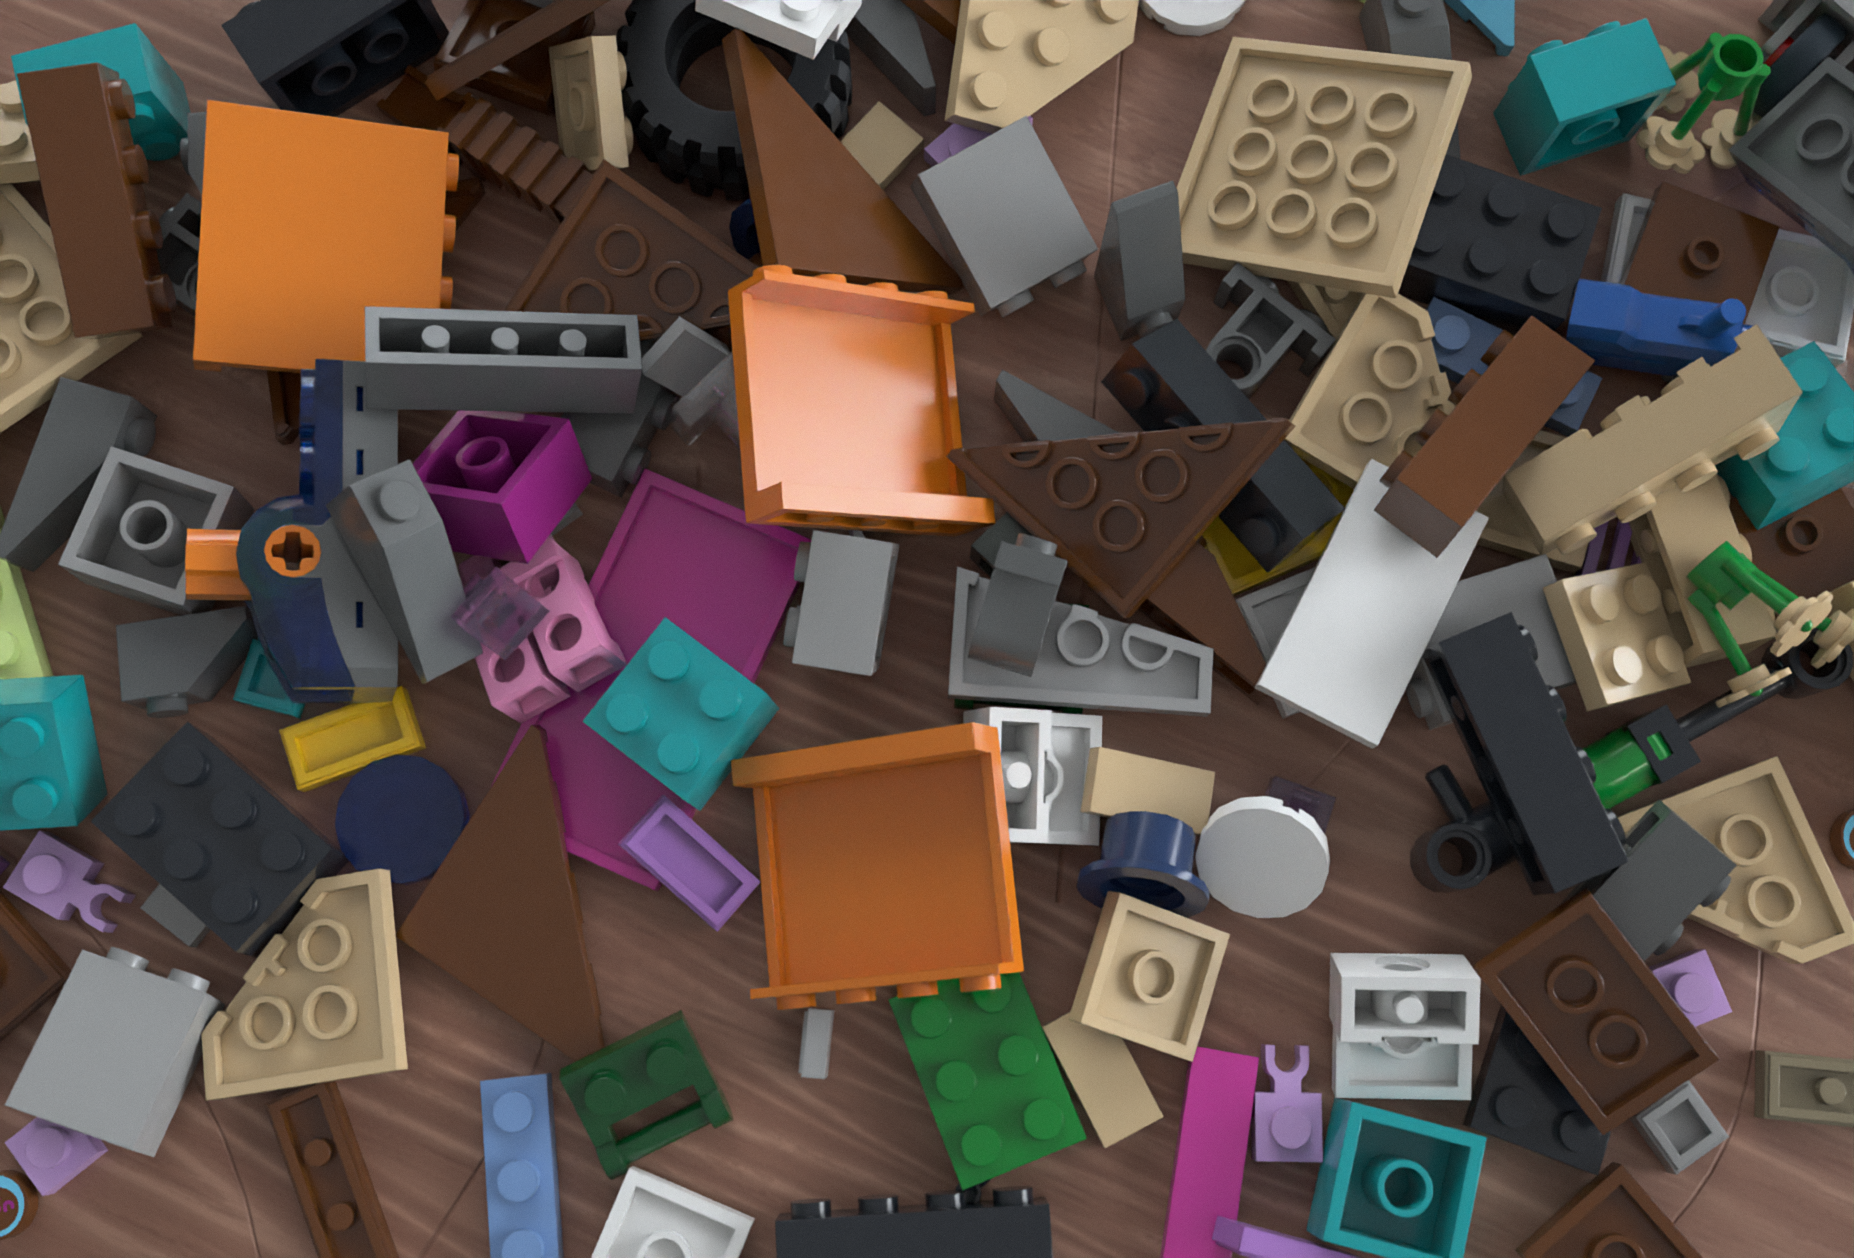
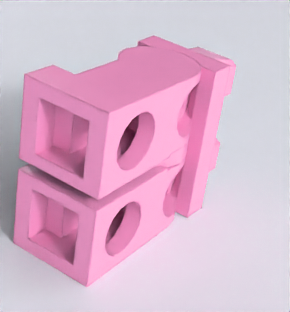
(562, 650)

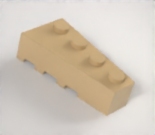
(1654, 446)

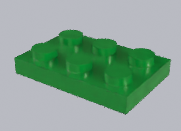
(988, 1077)

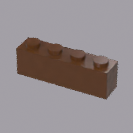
(97, 200)
(1482, 436)

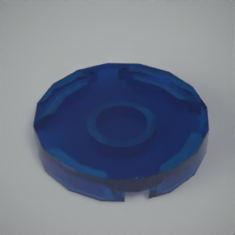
(401, 817)

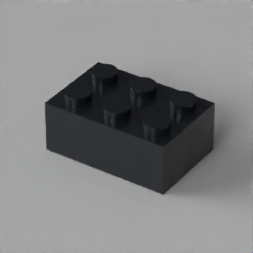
(333, 52)
(1499, 247)
(219, 840)

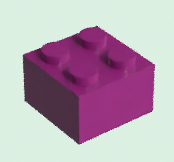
(502, 480)

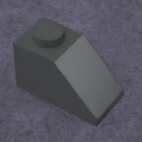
(181, 658)

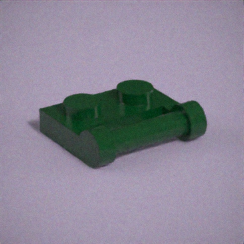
(635, 1076)

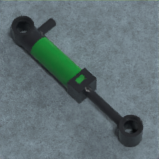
(1625, 763)

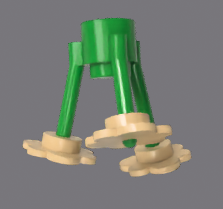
(1725, 70)
(1731, 578)

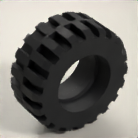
(692, 139)

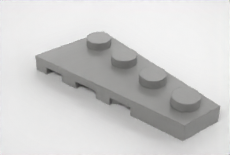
(1083, 662)

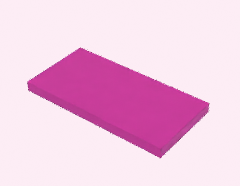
(710, 577)

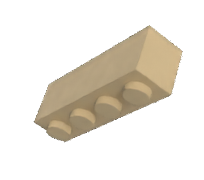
(1673, 542)

